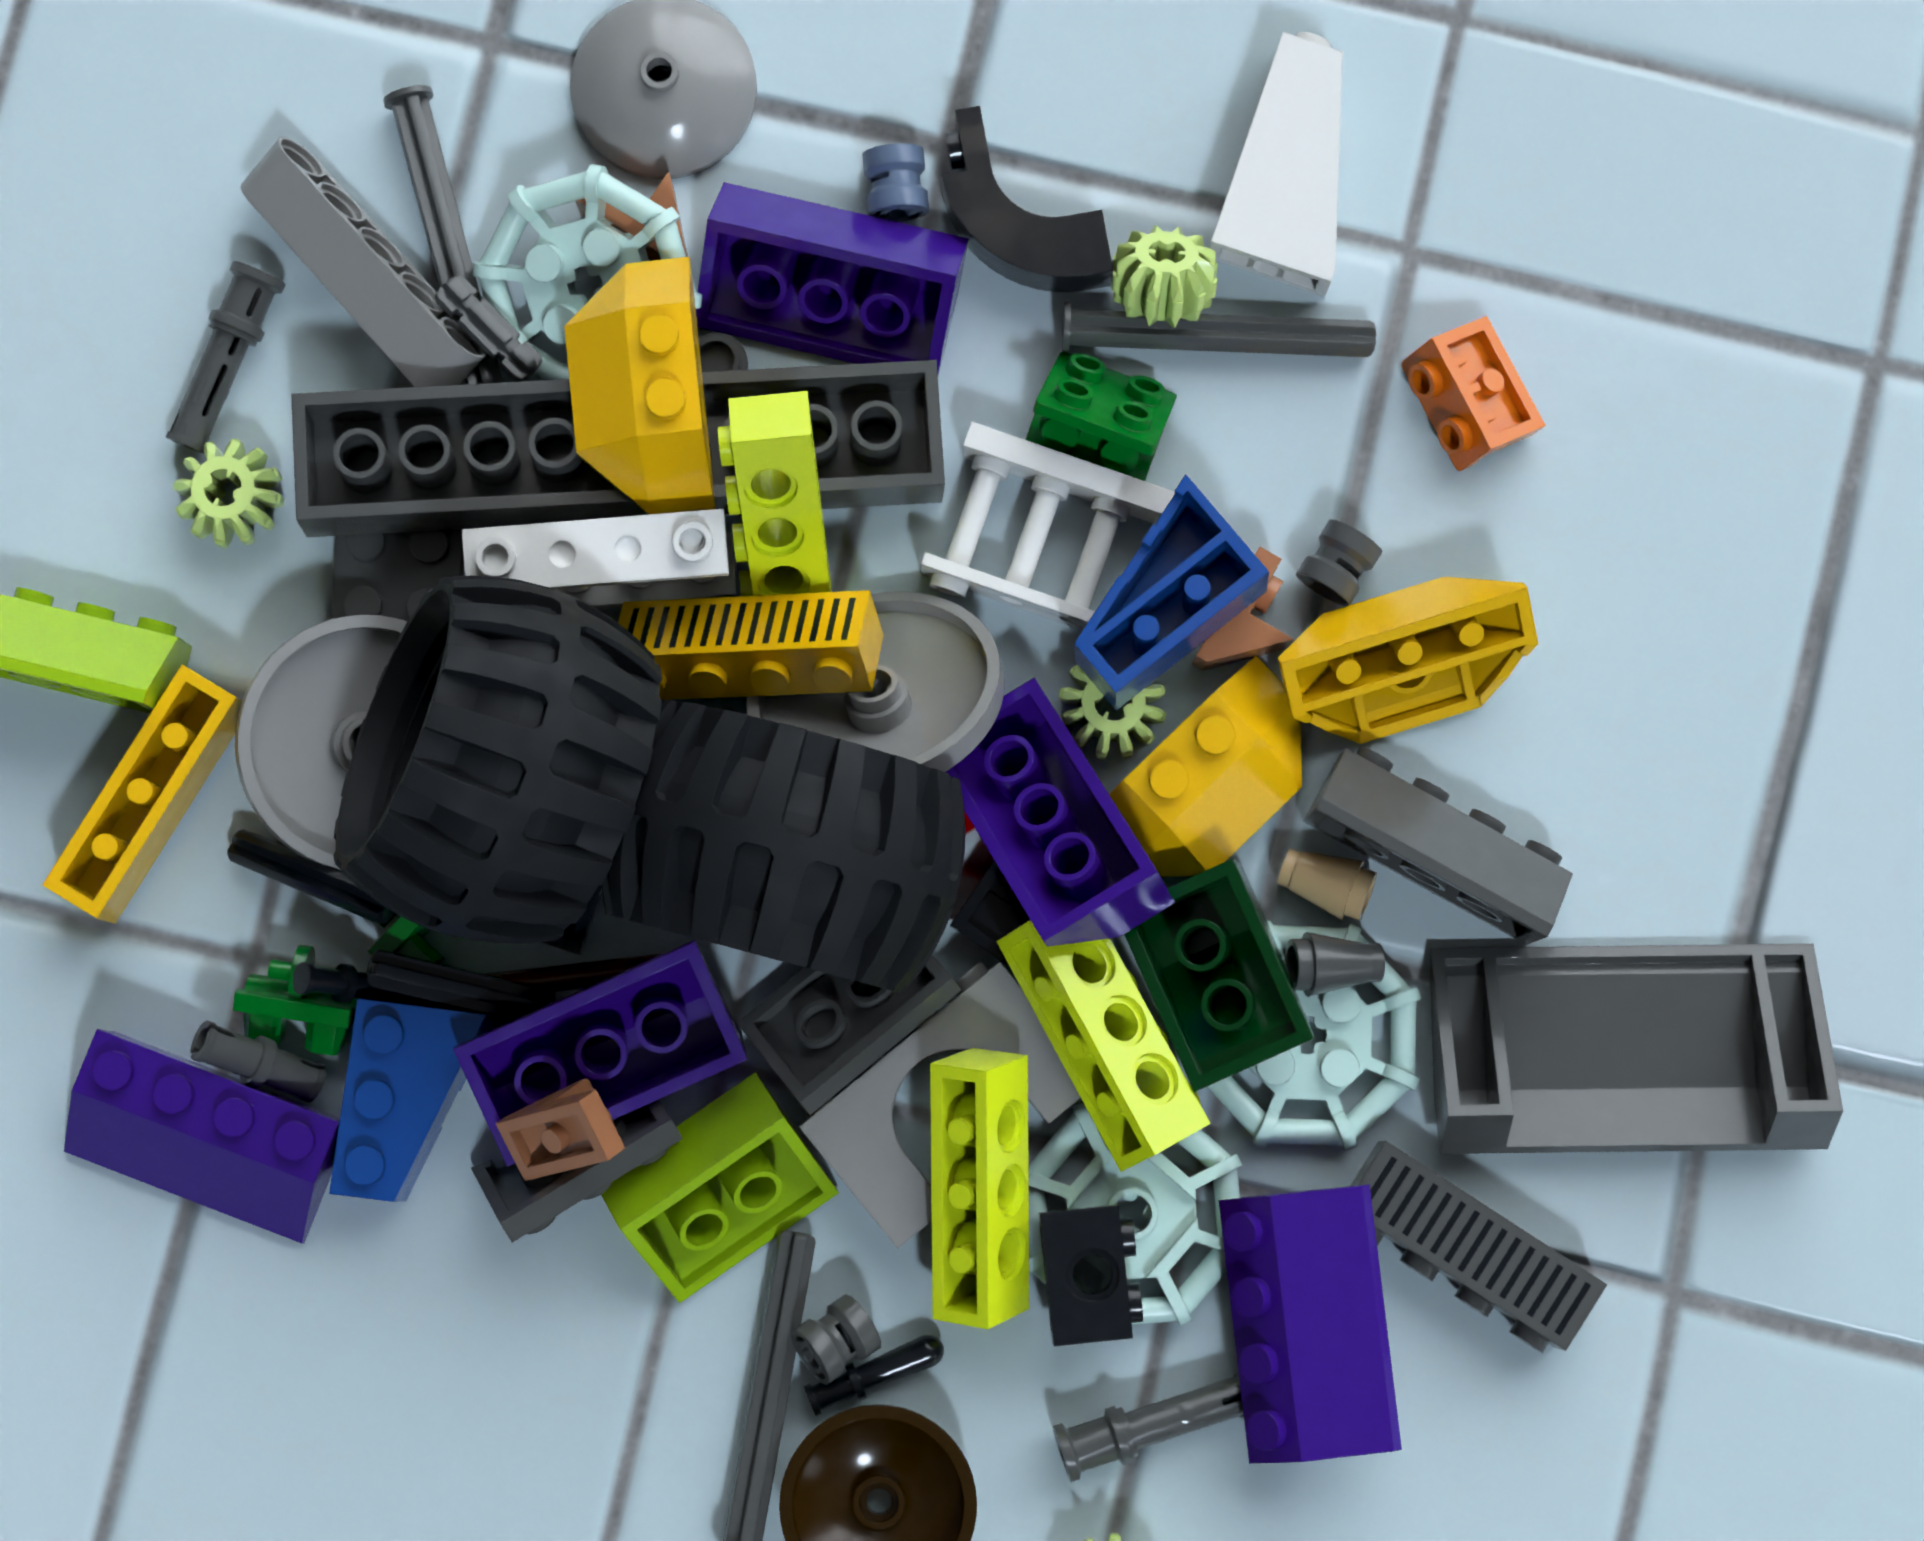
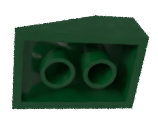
(1219, 977)

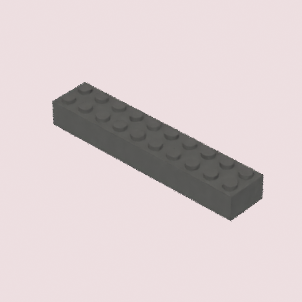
(511, 455)

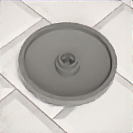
(931, 689)
(303, 726)

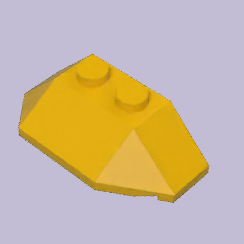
(642, 387)
(1408, 656)
(1215, 775)

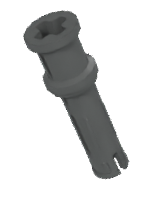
(235, 328)
(1122, 1434)

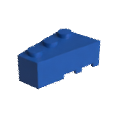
(1170, 597)
(397, 1094)

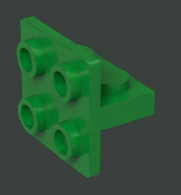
(1101, 414)

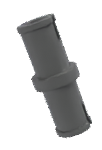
(258, 1061)

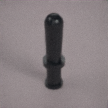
(342, 984)
(896, 1364)

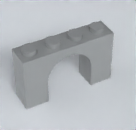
(857, 1125)

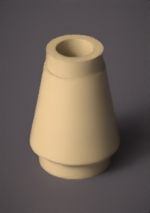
(1329, 882)

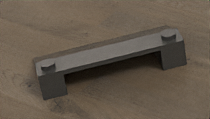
(1631, 1049)

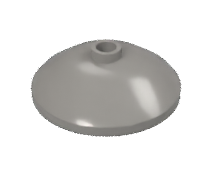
(670, 123)

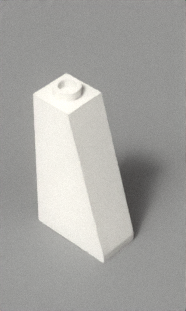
(1286, 183)

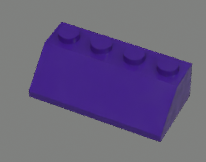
(827, 279)
(1056, 827)
(627, 1035)
(201, 1134)
(1309, 1325)

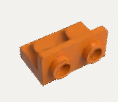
(1471, 392)

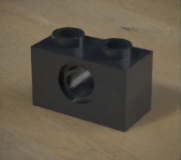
(1080, 1315)

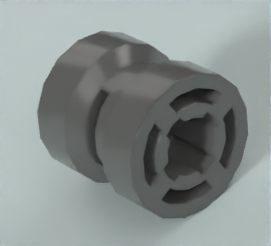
(1339, 562)
(836, 1339)

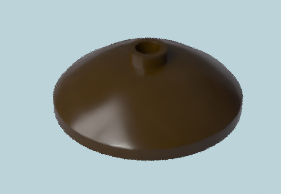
(874, 1449)

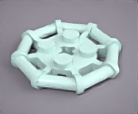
(566, 248)
(1333, 1062)
(1169, 1210)

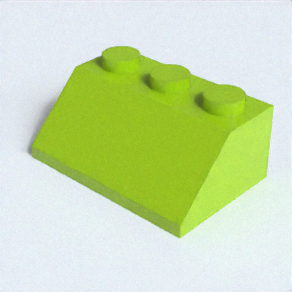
(87, 651)
(719, 1189)

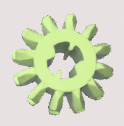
(1164, 276)
(208, 488)
(1106, 729)

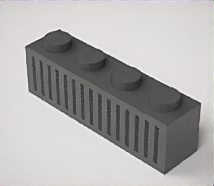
(1477, 1250)

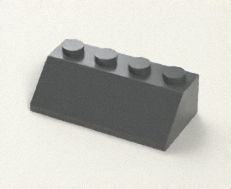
(1439, 846)

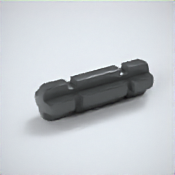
(488, 328)

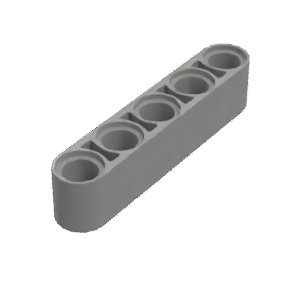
(360, 266)

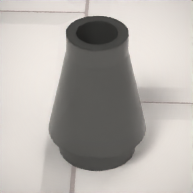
(1331, 963)

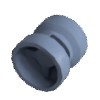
(896, 181)

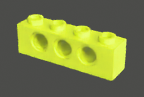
(775, 494)
(1103, 1063)
(979, 1187)

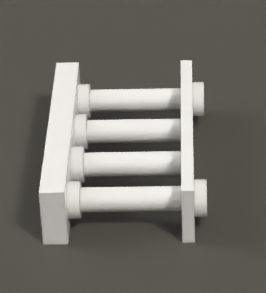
(1053, 479)
(612, 557)

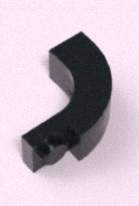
(1021, 246)

